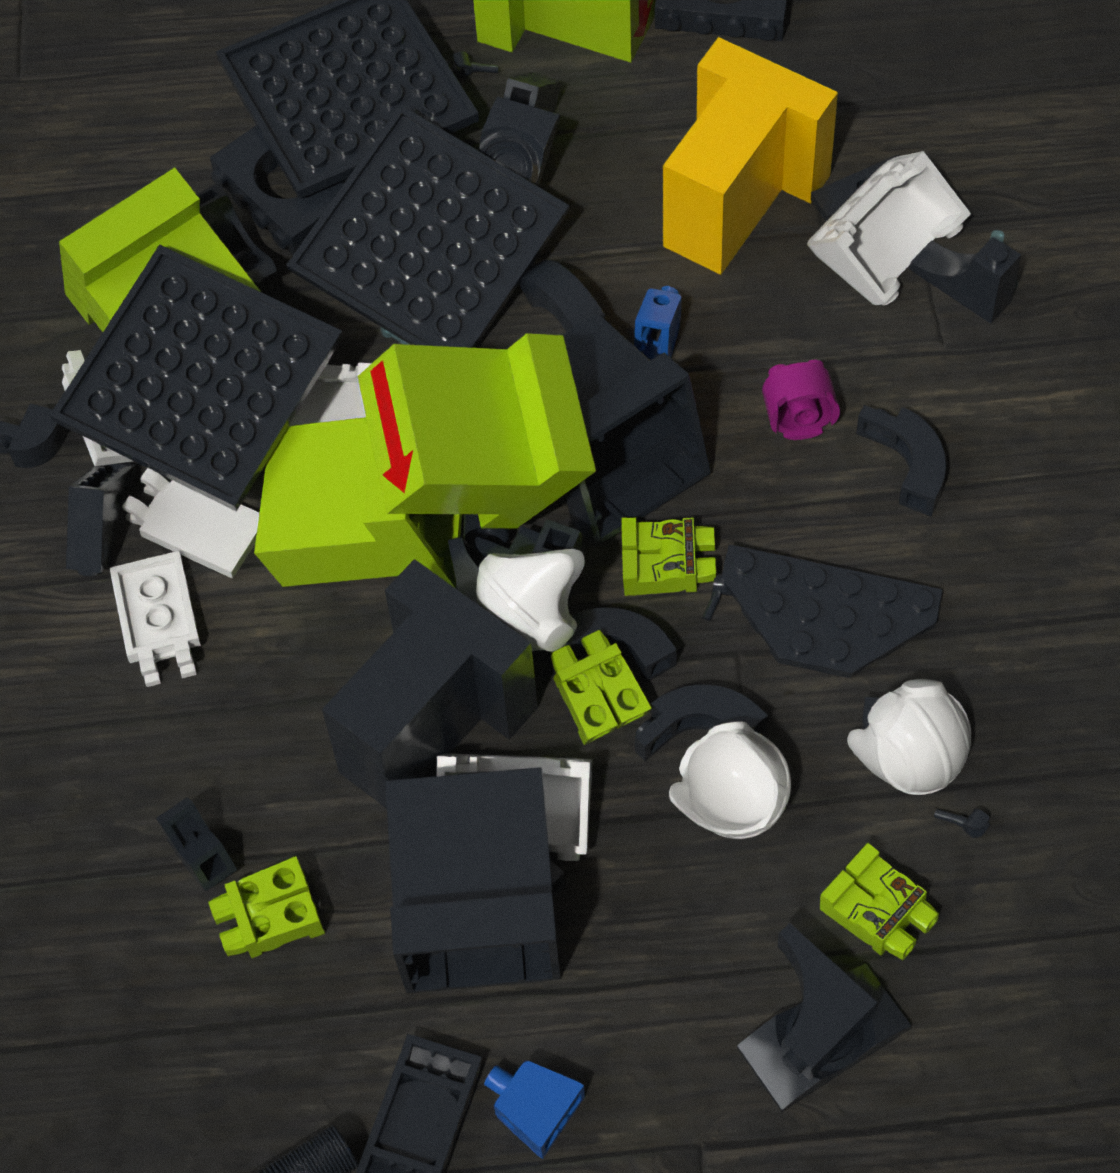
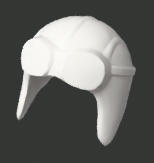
(531, 594)
(915, 738)
(733, 782)

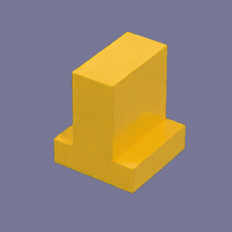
(751, 139)

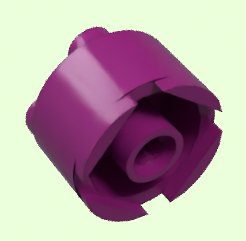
(800, 399)

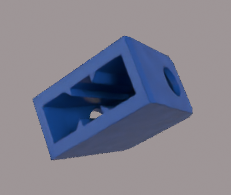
(658, 312)
(535, 1103)

